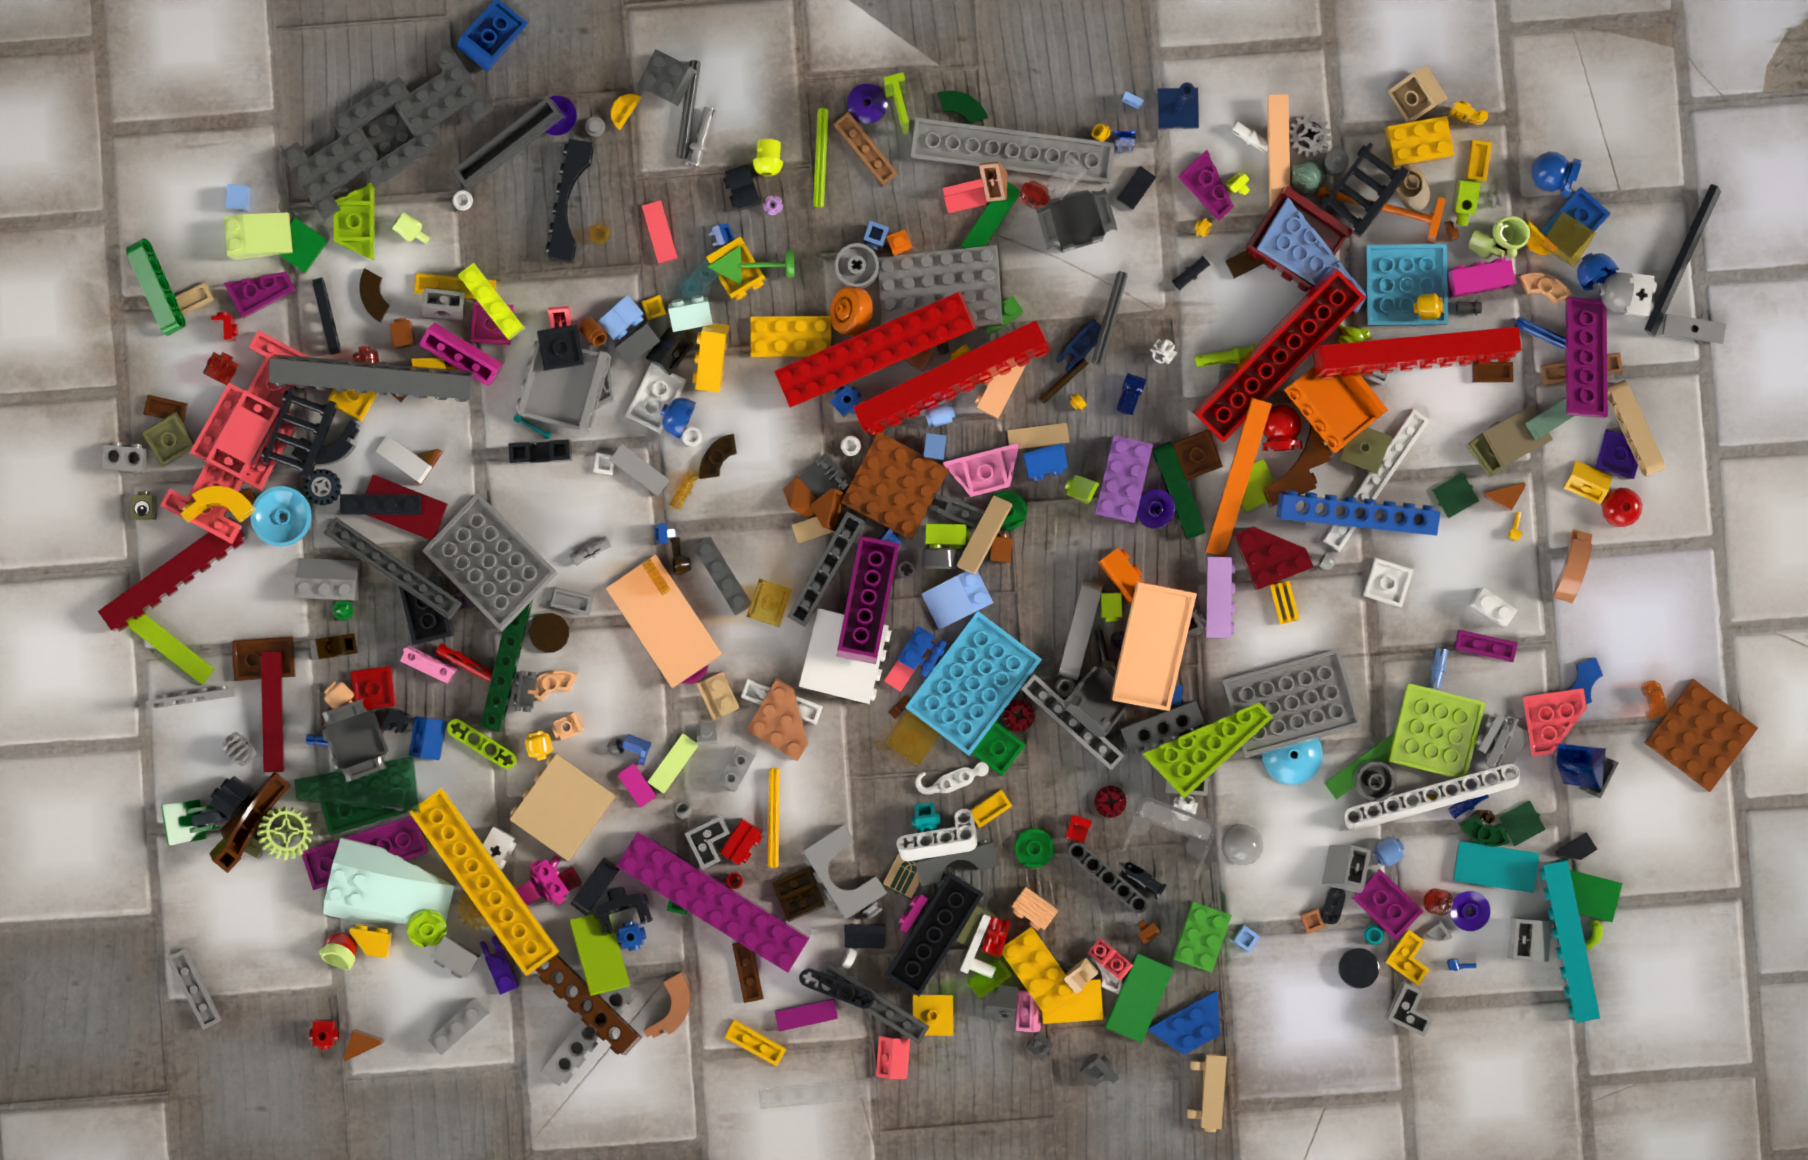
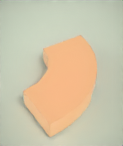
(1545, 285)
(553, 681)

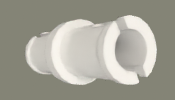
(1251, 137)

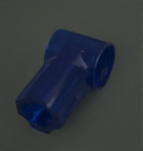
(1132, 389)

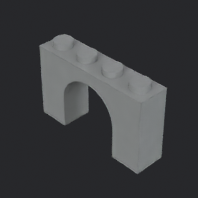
(847, 900)

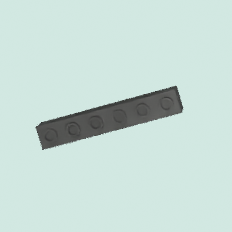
(826, 569)

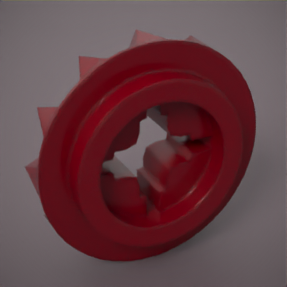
(1022, 724)
(1102, 796)

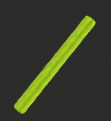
(820, 157)

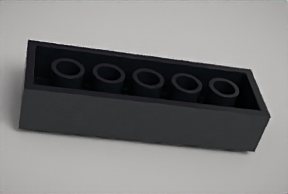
(934, 933)

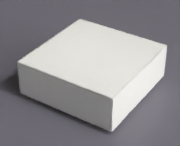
(603, 464)

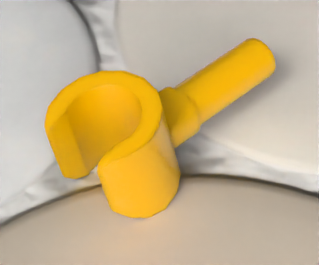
(1514, 533)

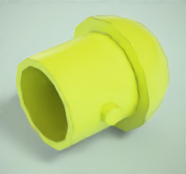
(768, 157)

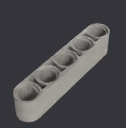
(1080, 630)

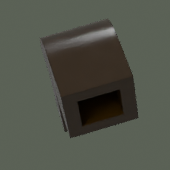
(333, 646)

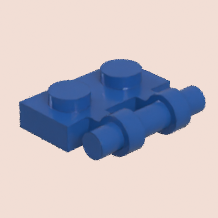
(916, 648)

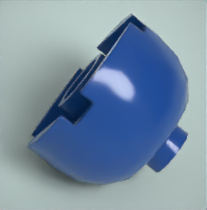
(1595, 270)
(677, 415)

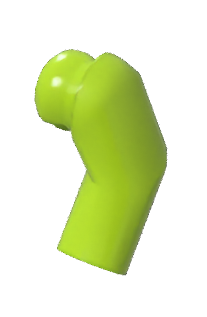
(1596, 935)

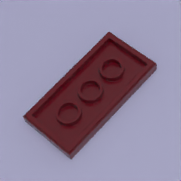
(422, 525)

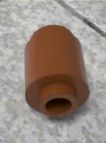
(593, 331)

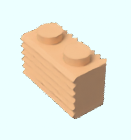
(1034, 908)

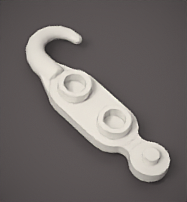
(952, 780)

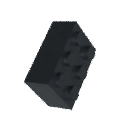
(423, 621)

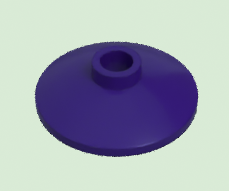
(570, 113)
(870, 113)
(1148, 508)
(1480, 911)

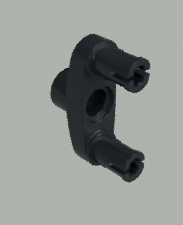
(618, 902)

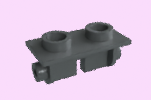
(522, 698)

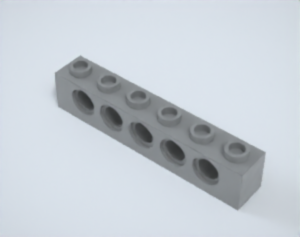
(1054, 706)
(553, 1068)

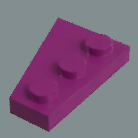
(1205, 184)
(259, 292)

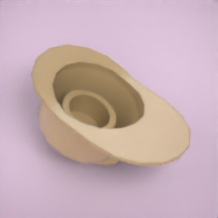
(1414, 189)

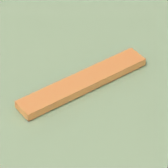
(1278, 144)

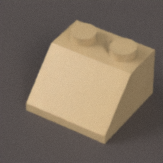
(1417, 94)

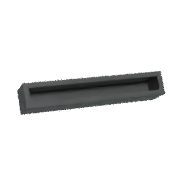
(508, 143)

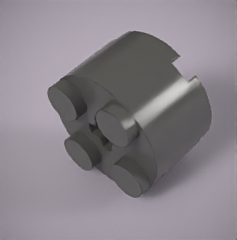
(1384, 784)

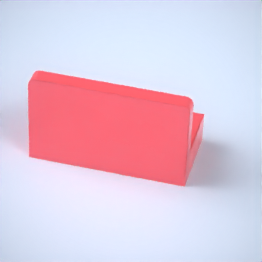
(964, 196)
(892, 1057)

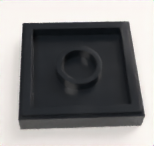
(560, 347)

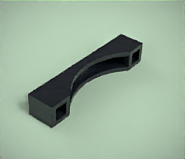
(578, 159)

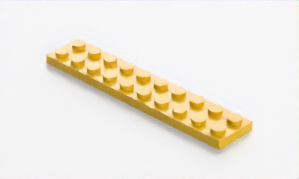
(484, 882)

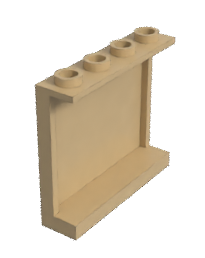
(562, 807)

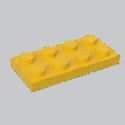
(789, 335)
(1038, 971)

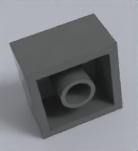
(666, 77)

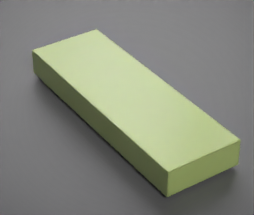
(673, 763)

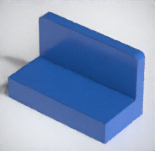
(427, 738)

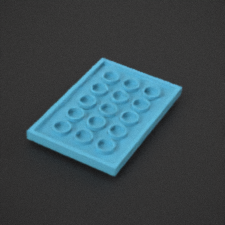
(973, 683)

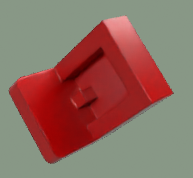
(229, 326)

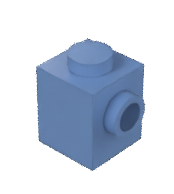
(876, 235)

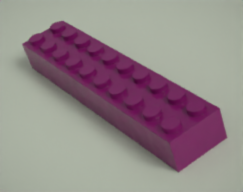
(713, 901)

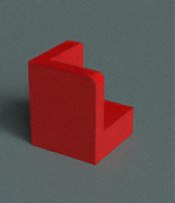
(1078, 828)

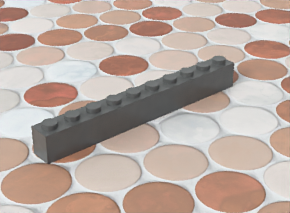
(371, 377)

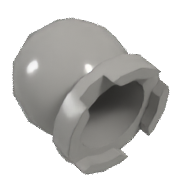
(1242, 844)

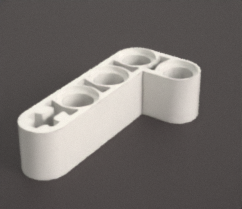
(913, 846)

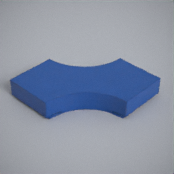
(1587, 674)

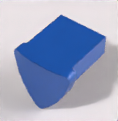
(637, 746)

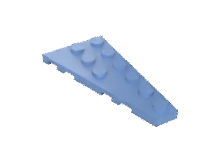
(1300, 248)

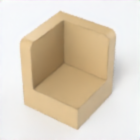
(1080, 975)

